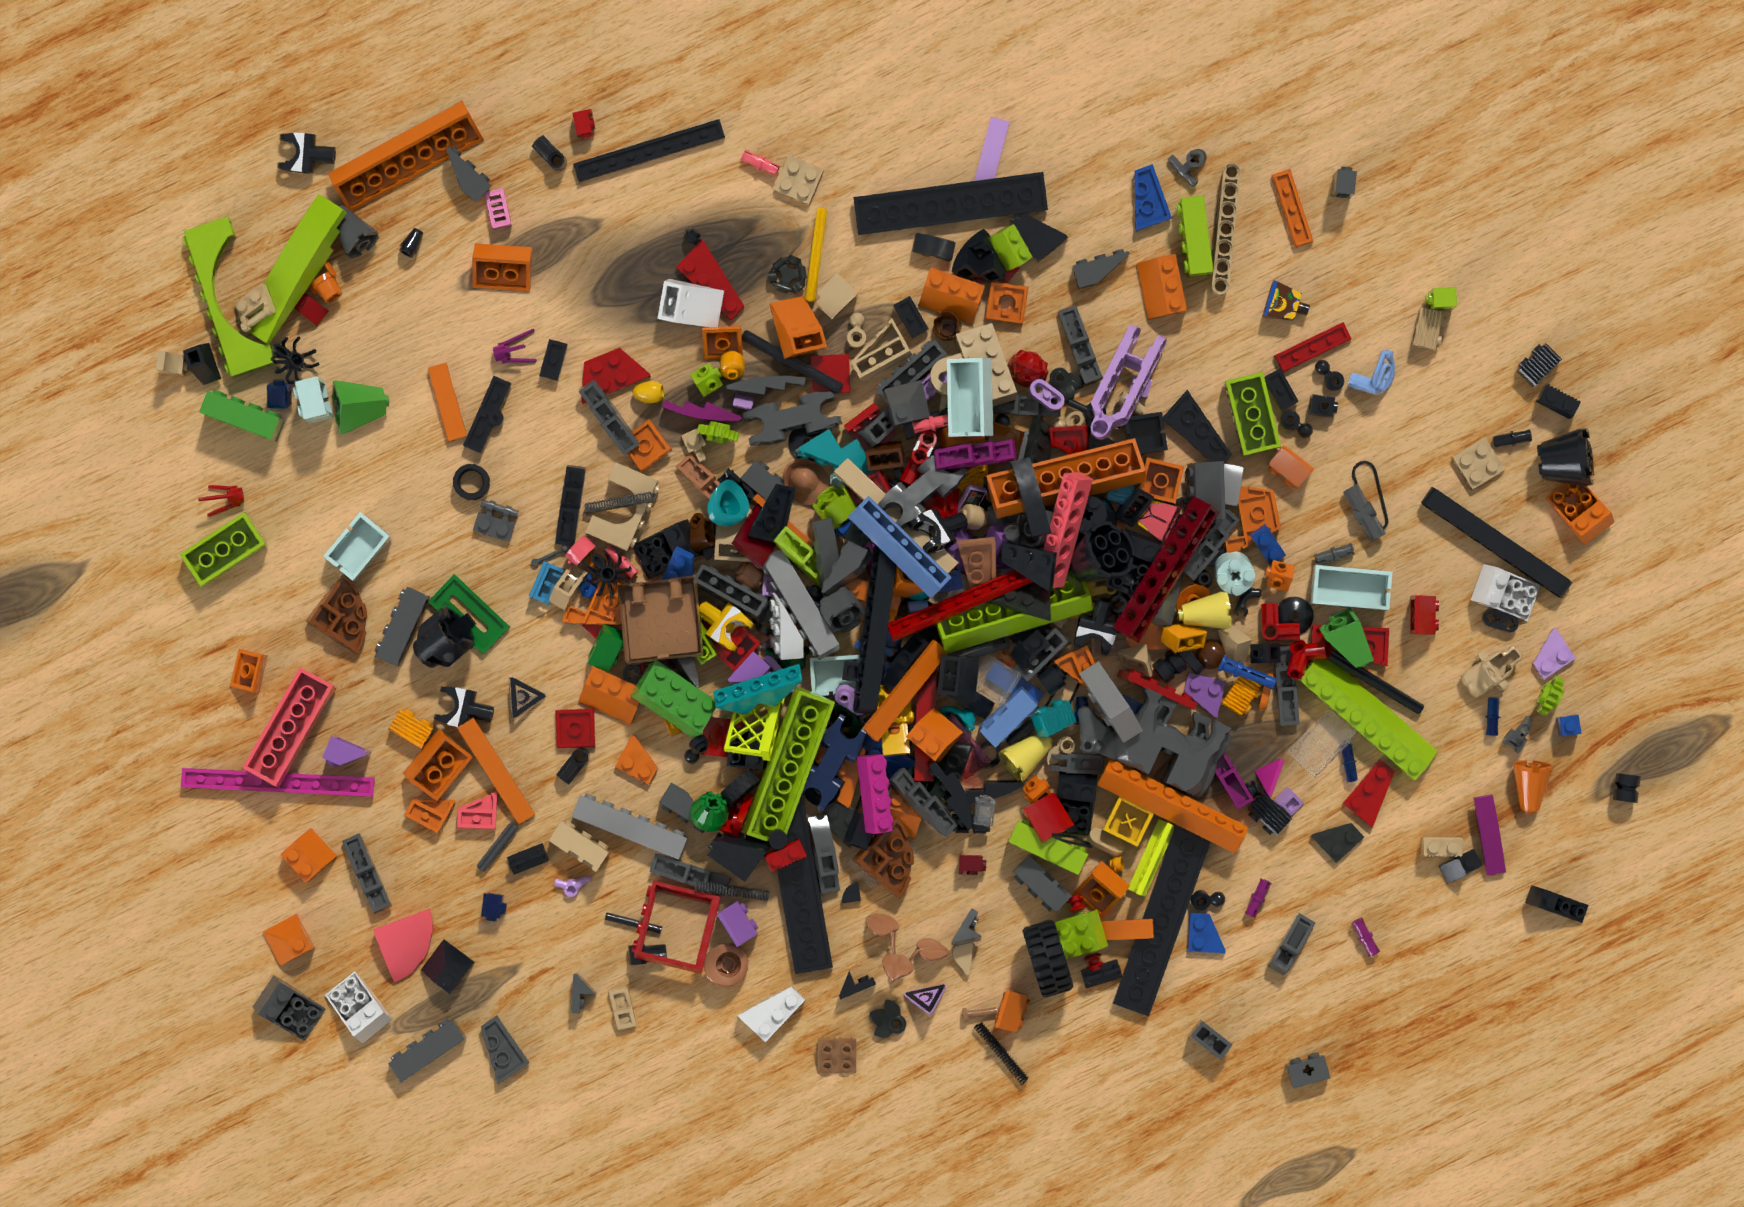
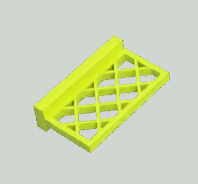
(768, 734)
(1151, 857)

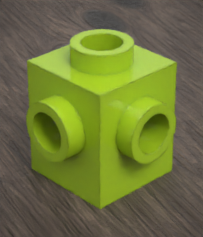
(707, 379)

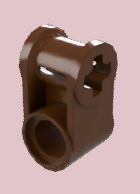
(701, 532)

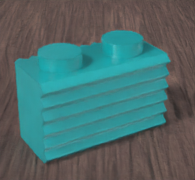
(1053, 718)

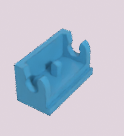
(545, 581)

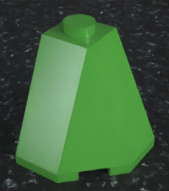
(357, 404)
(1347, 636)

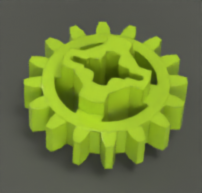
(718, 432)
(1550, 695)

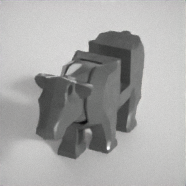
(1192, 754)

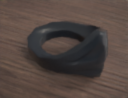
(993, 763)

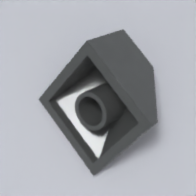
(907, 403)

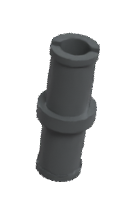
(1334, 554)

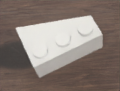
(772, 1013)

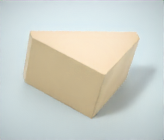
(1235, 643)
(1136, 659)

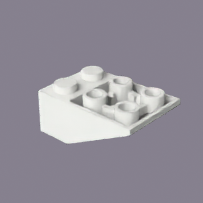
(690, 304)
(1505, 592)
(786, 638)
(358, 1007)

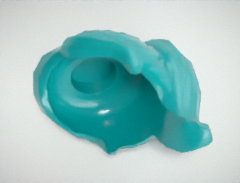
(964, 716)

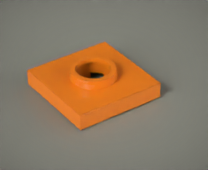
(1016, 312)

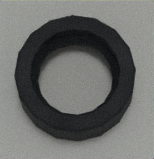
(471, 496)

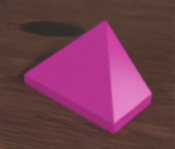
(1269, 775)

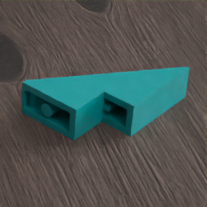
(827, 451)
(765, 689)

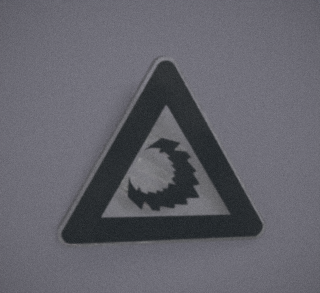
(522, 697)

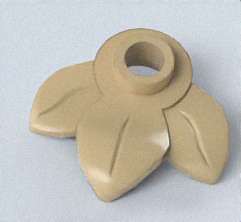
(1058, 749)

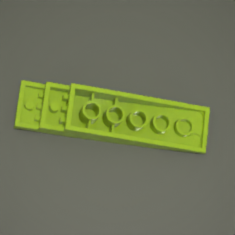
(299, 263)

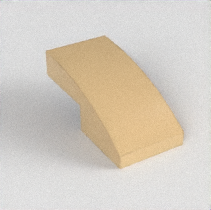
(622, 1007)

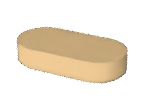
(1106, 842)

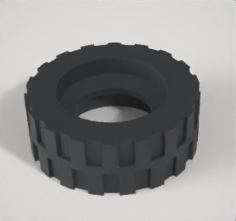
(740, 787)

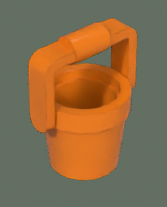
(327, 285)

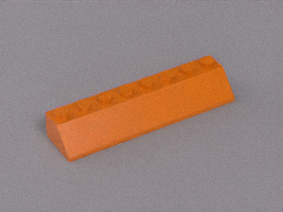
(405, 156)
(1108, 466)
(1172, 806)

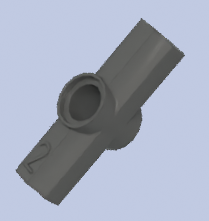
(1364, 512)

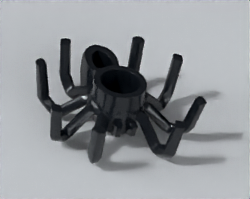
(293, 361)
(608, 573)

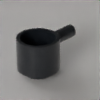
(1052, 679)

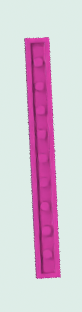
(291, 784)

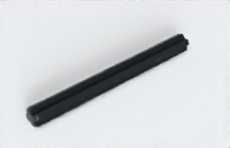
(792, 362)
(1376, 682)

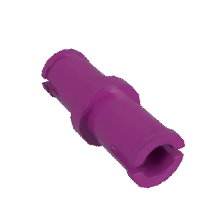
(1258, 897)
(1365, 937)

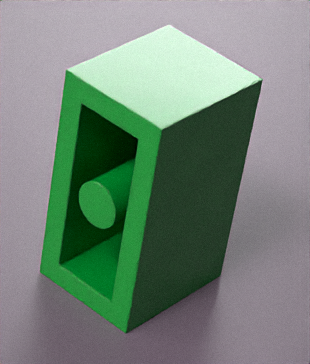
(605, 648)

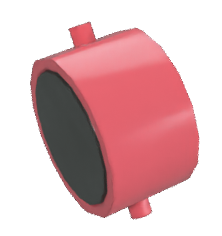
(580, 551)

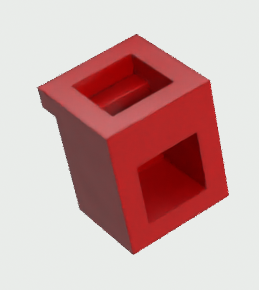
(584, 124)

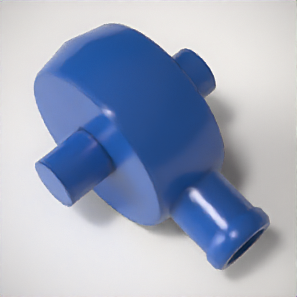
(588, 589)

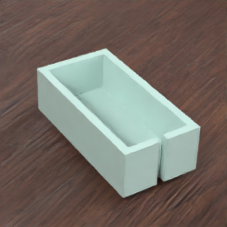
(970, 397)
(1351, 587)

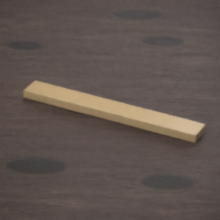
(864, 487)

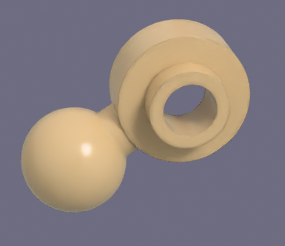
(856, 321)
(1071, 419)

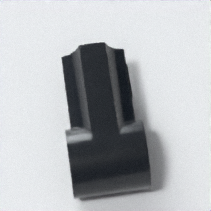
(549, 152)
(572, 766)
(659, 950)

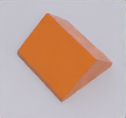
(721, 340)
(248, 670)

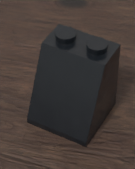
(738, 854)

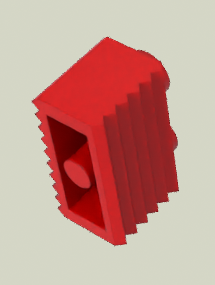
(785, 855)

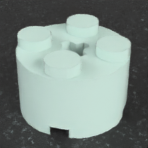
(1239, 564)

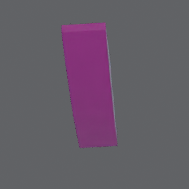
(709, 413)
(975, 455)
(1489, 834)

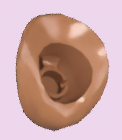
(807, 478)
(726, 965)

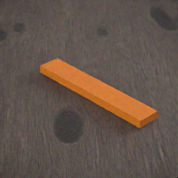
(904, 691)
(496, 770)

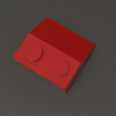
(1423, 615)

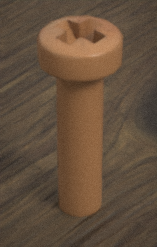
(978, 1013)

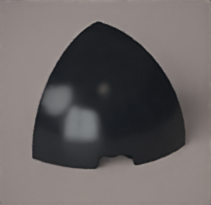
(979, 260)

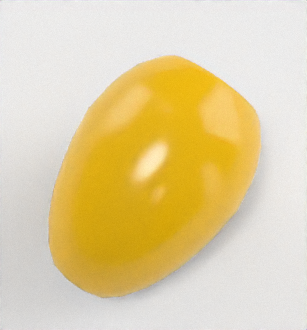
(649, 392)

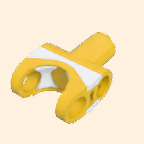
(723, 623)

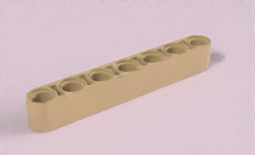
(1230, 221)

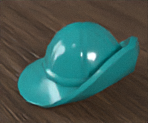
(728, 504)

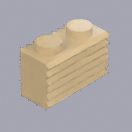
(1428, 328)
(1441, 846)

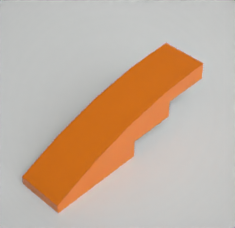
(1128, 929)

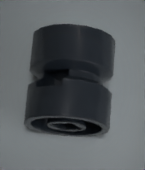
(1169, 666)
(1626, 788)

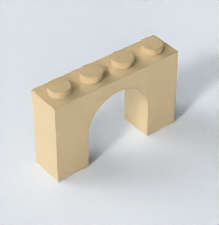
(624, 534)

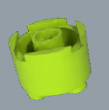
(835, 504)

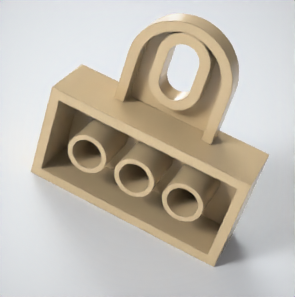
(980, 343)

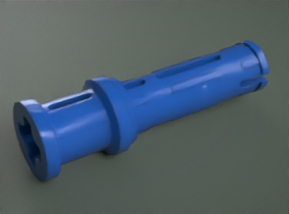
(1238, 669)

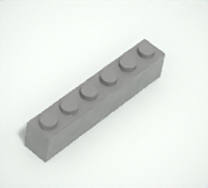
(800, 604)
(630, 827)

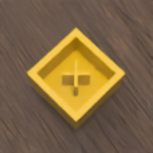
(1127, 821)

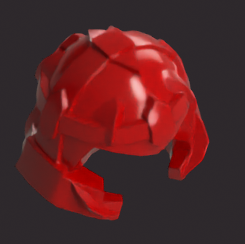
(1027, 367)

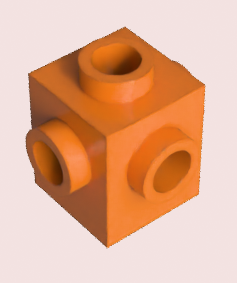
(1279, 575)
(1035, 789)

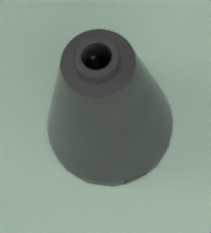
(355, 234)

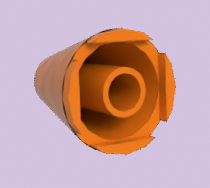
(1531, 783)

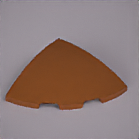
(341, 615)
(889, 859)

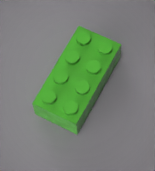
(242, 416)
(674, 699)

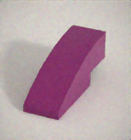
(1232, 782)

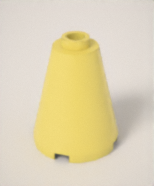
(1207, 612)
(1025, 755)

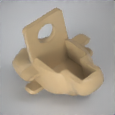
(1490, 671)

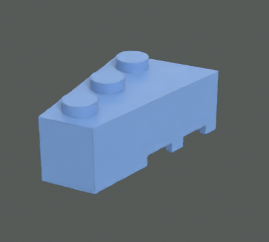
(1009, 717)

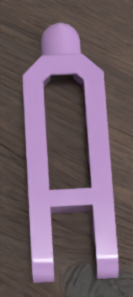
(1103, 424)

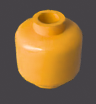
(732, 365)

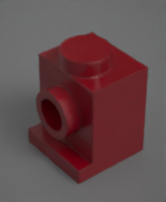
(971, 864)

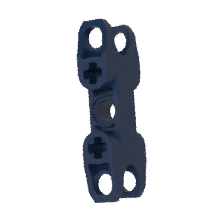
(838, 750)

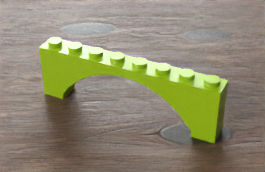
(206, 246)

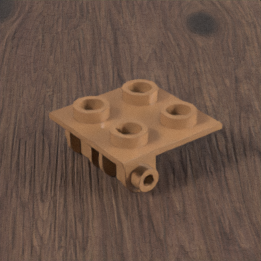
(836, 1055)

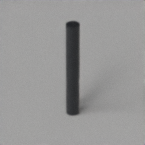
(631, 922)

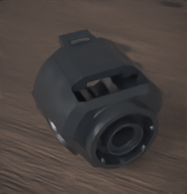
(444, 638)

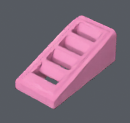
(500, 224)

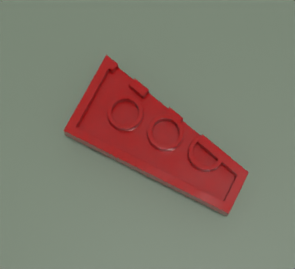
(1376, 637)

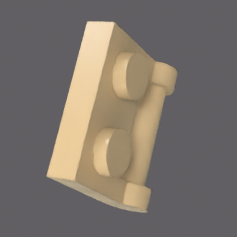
(252, 303)

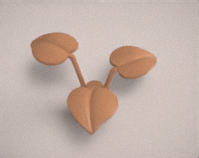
(898, 965)

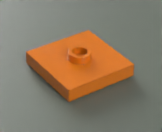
(651, 446)

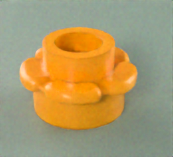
(1117, 864)

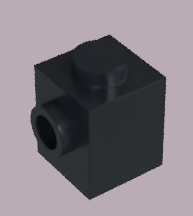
(1265, 653)

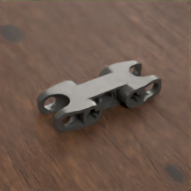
(805, 415)
(910, 499)

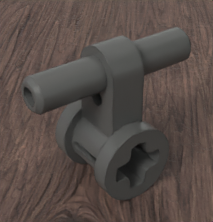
(1183, 170)
(1516, 738)

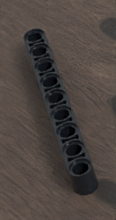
(1496, 542)
(874, 633)

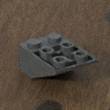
(288, 1008)

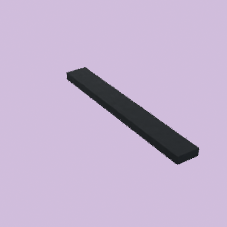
(649, 150)

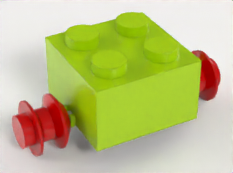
(1082, 933)

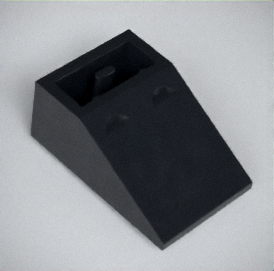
(658, 548)
(1146, 552)
(1077, 797)

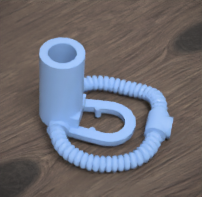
(1374, 384)

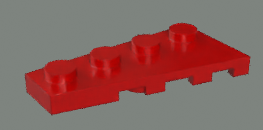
(704, 270)
(1168, 692)

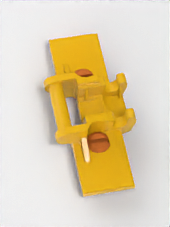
(894, 739)

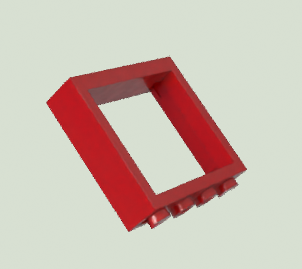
(647, 911)

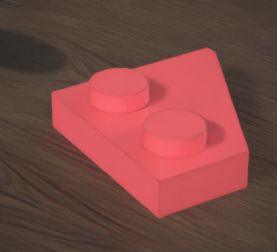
(479, 814)

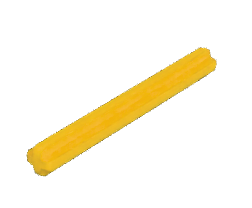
(816, 255)

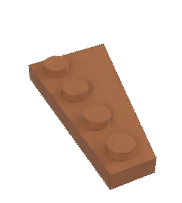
(978, 559)

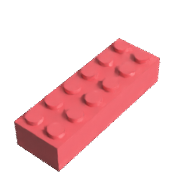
(289, 727)

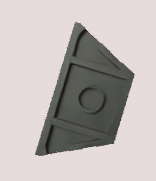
(1028, 599)

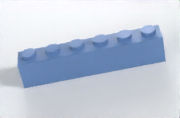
(899, 547)

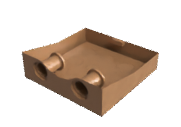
(660, 620)

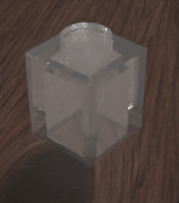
(984, 810)

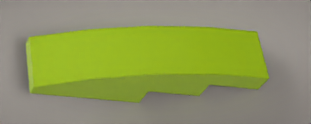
(799, 553)

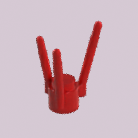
(235, 496)

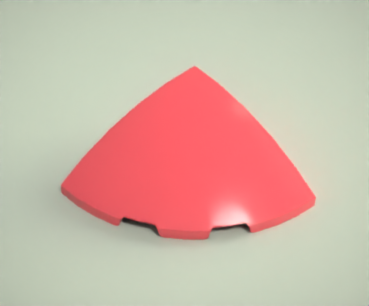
(405, 943)

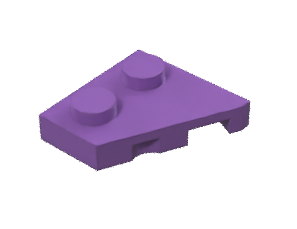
(1205, 692)

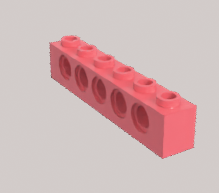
(1067, 522)

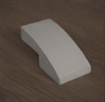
(1232, 481)

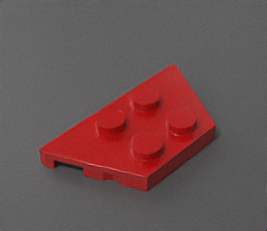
(613, 371)

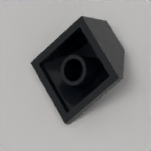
(447, 966)

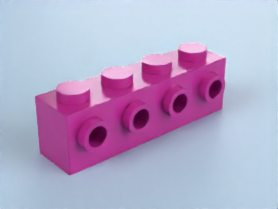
(874, 793)

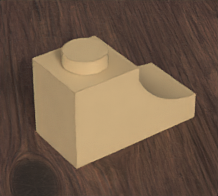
(171, 363)
(567, 586)

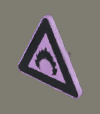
(927, 997)

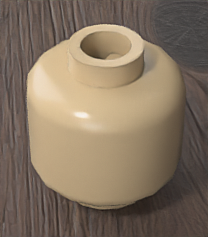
(975, 516)

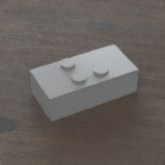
(1110, 702)

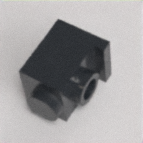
(1316, 409)

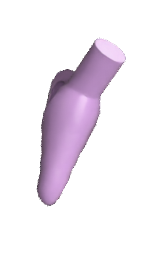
(572, 886)

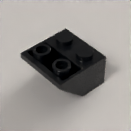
(958, 675)
(744, 760)

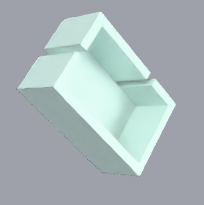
(311, 395)
(357, 547)
(828, 673)

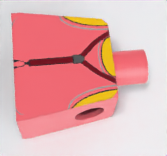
(1158, 519)

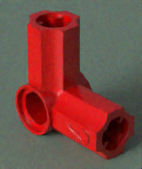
(1270, 619)
(1303, 653)

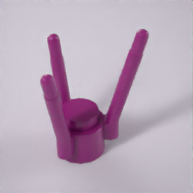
(502, 351)

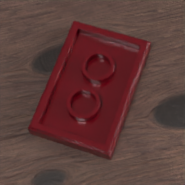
(752, 548)

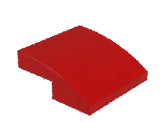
(716, 733)
(1048, 817)

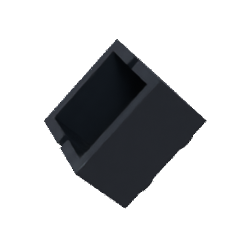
(1146, 432)

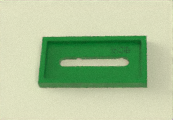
(496, 625)

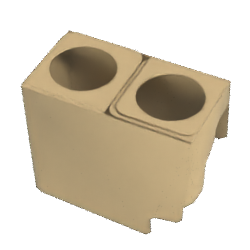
(835, 296)

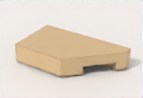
(963, 956)

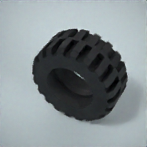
(1048, 958)

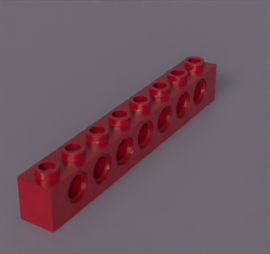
(1173, 558)

